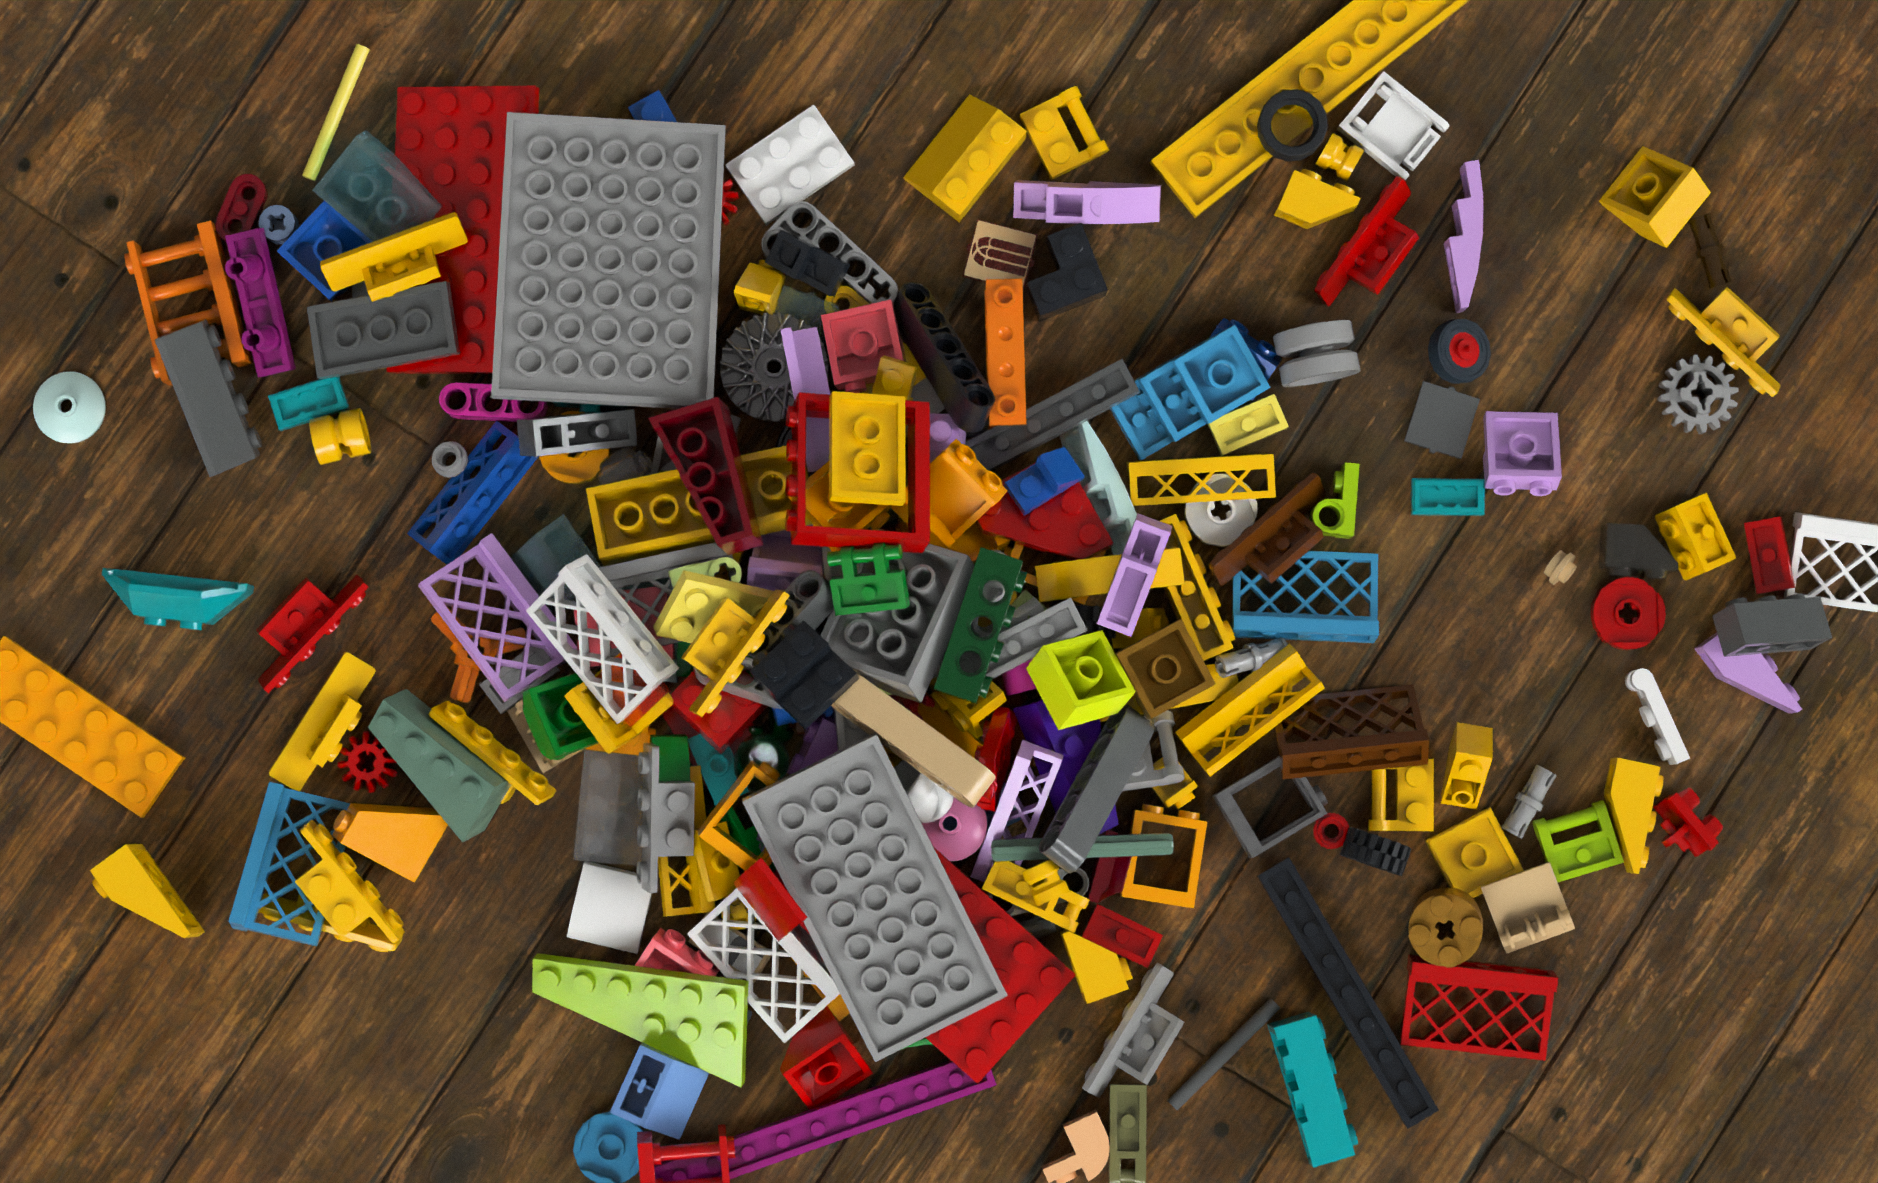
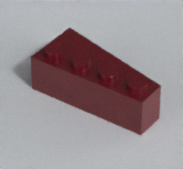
(711, 467)

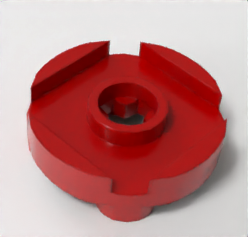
(1611, 600)

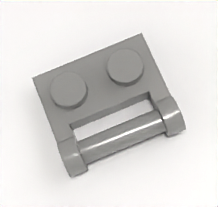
(1144, 773)

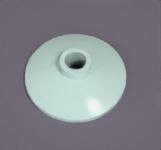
(86, 411)

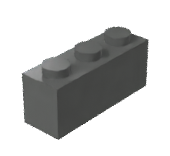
(1771, 625)

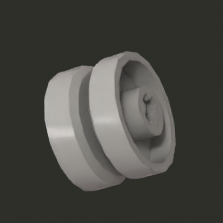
(1316, 348)

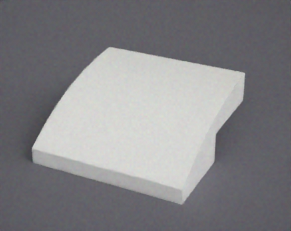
(609, 908)

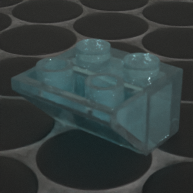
(548, 553)

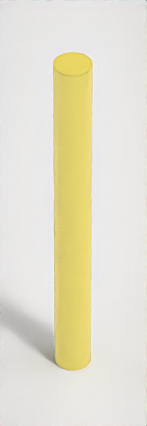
(335, 112)

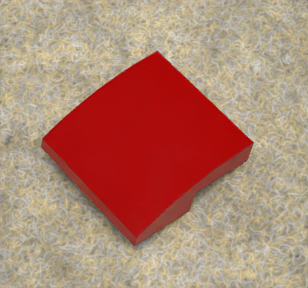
(770, 899)

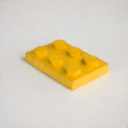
(867, 448)

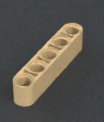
(915, 741)

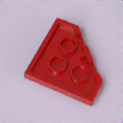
(1061, 525)

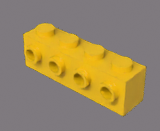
(1194, 601)

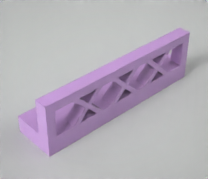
(809, 376)
(1010, 798)

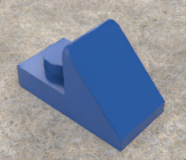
(1044, 480)

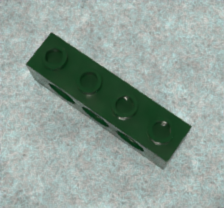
(988, 568)

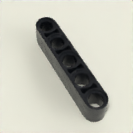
(943, 357)

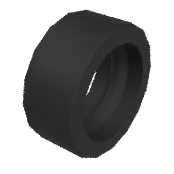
(1298, 98)

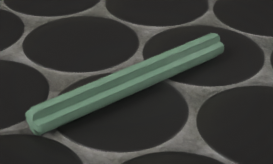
(1104, 846)

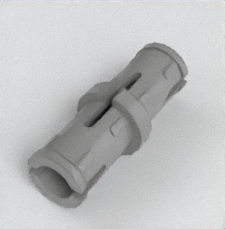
(1249, 658)
(1529, 801)

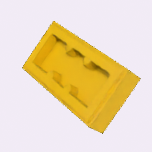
(716, 870)

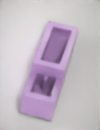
(1134, 574)

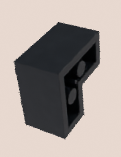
(1076, 278)

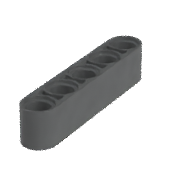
(1096, 789)

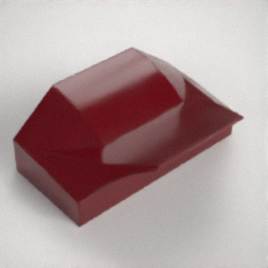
(1107, 876)

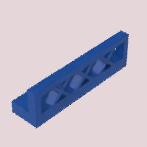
(477, 496)

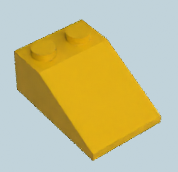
(138, 884)

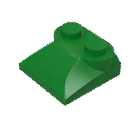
(553, 720)

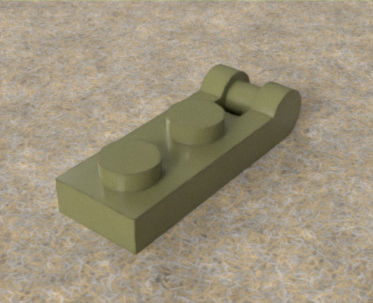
(1127, 1132)

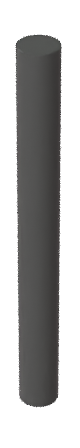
(1223, 1054)

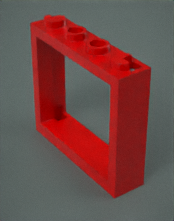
(918, 535)

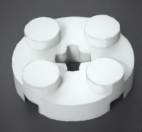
(1212, 529)

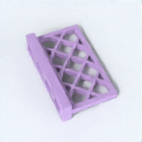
(517, 593)

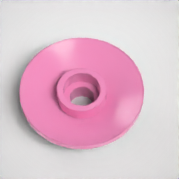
(967, 835)

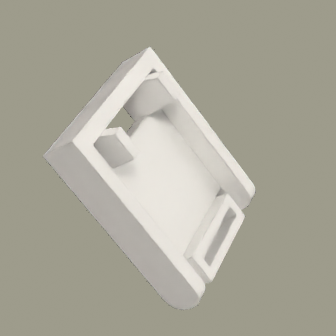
(1397, 131)

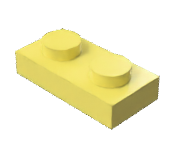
(1248, 425)

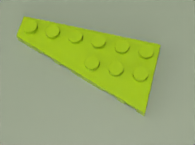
(672, 1011)

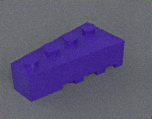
(1071, 742)

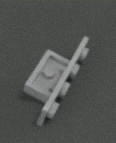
(666, 818)
(1140, 1038)

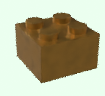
(1165, 669)

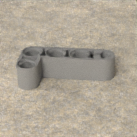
(847, 250)

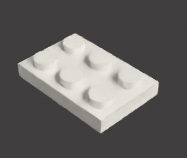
(790, 164)

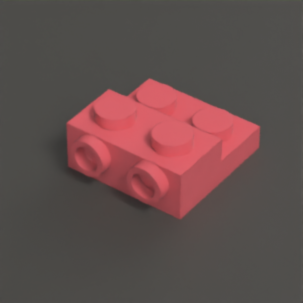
(858, 340)
(669, 952)

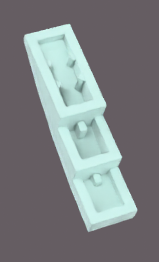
(1101, 483)

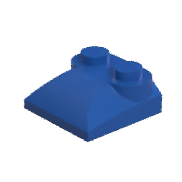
(317, 239)

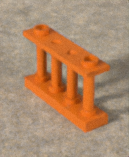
(214, 278)
(1005, 351)

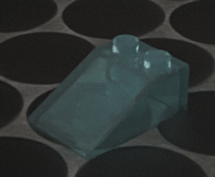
(376, 190)

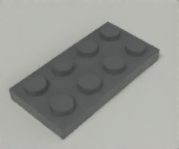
(383, 333)

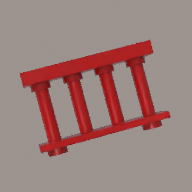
(653, 1154)

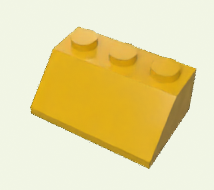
(966, 156)

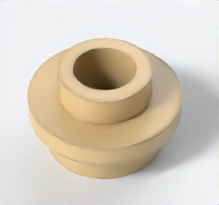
(1560, 567)

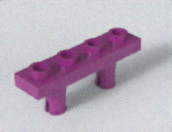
(260, 302)

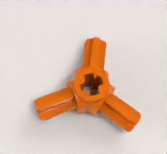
(467, 669)

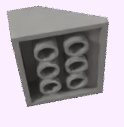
(904, 646)

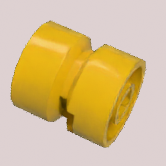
(340, 436)

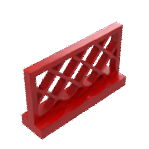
(1481, 976)

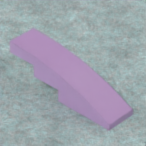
(1465, 248)

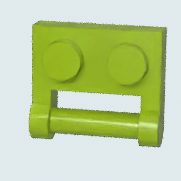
(1583, 853)

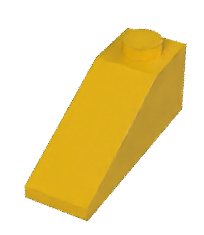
(759, 288)

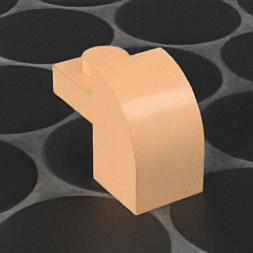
(1090, 1150)

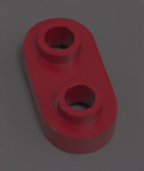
(238, 208)

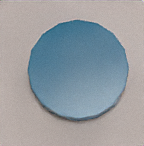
(607, 1148)

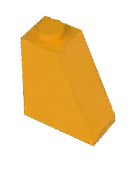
(391, 835)

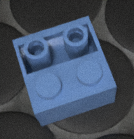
(659, 1092)

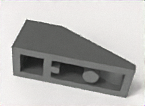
(576, 432)

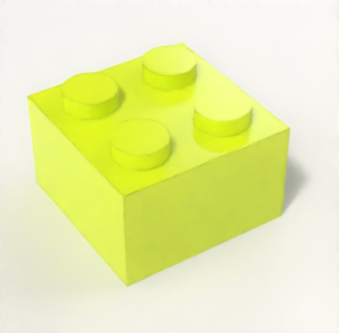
(1080, 679)

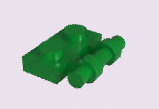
(868, 591)

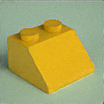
(1655, 196)
(1096, 968)

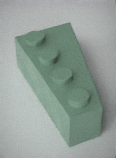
(440, 766)

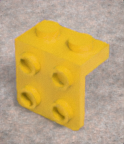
(602, 725)

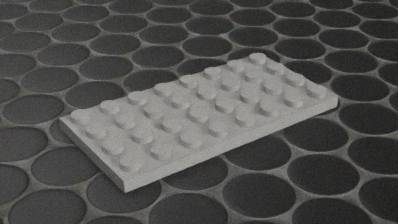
(875, 897)

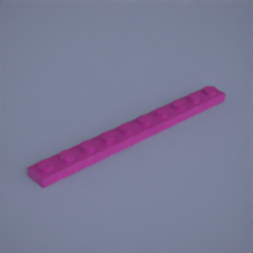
(833, 1122)

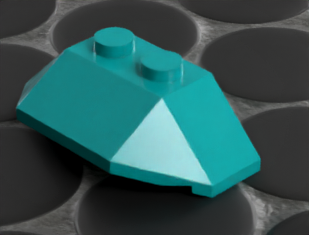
(176, 597)

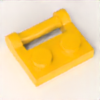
(1053, 138)
(1413, 799)

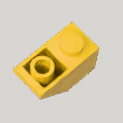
(1313, 202)
(1467, 765)

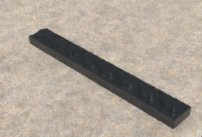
(1347, 993)

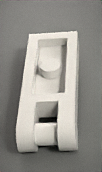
(1656, 714)

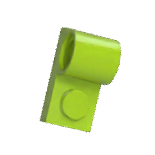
(1345, 484)

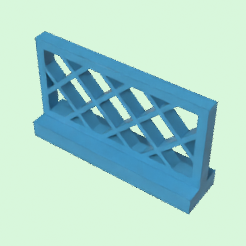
(1312, 625)
(260, 860)

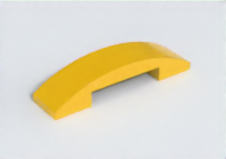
(1096, 574)

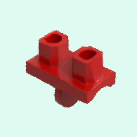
(1684, 826)

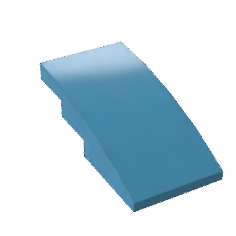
(1190, 392)

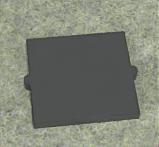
(1441, 420)

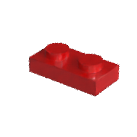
(1769, 555)
(1122, 935)

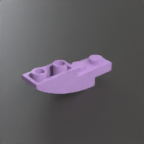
(1087, 202)

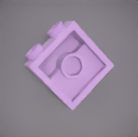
(1521, 452)

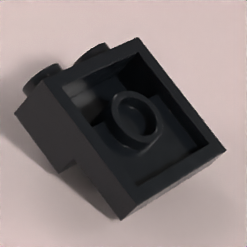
(802, 673)

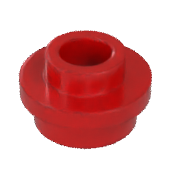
(1342, 829)

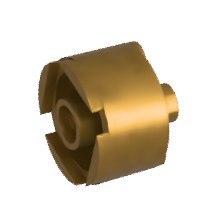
(1450, 947)

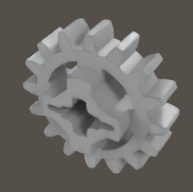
(1698, 380)

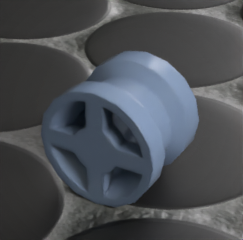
(282, 228)

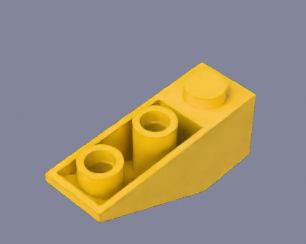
(1630, 800)

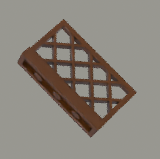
(1353, 751)

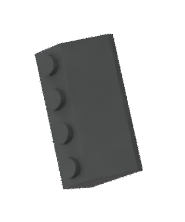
(209, 397)

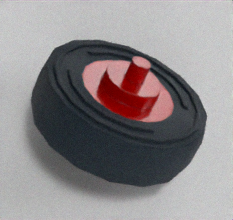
(1459, 351)

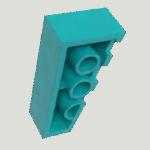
(1312, 1088)

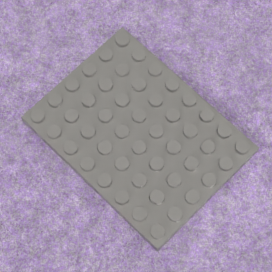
(608, 261)

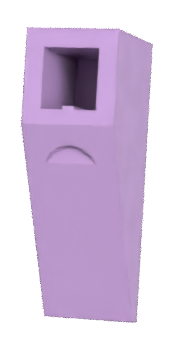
(1751, 674)

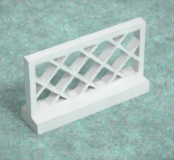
(1841, 531)
(616, 624)
(796, 945)

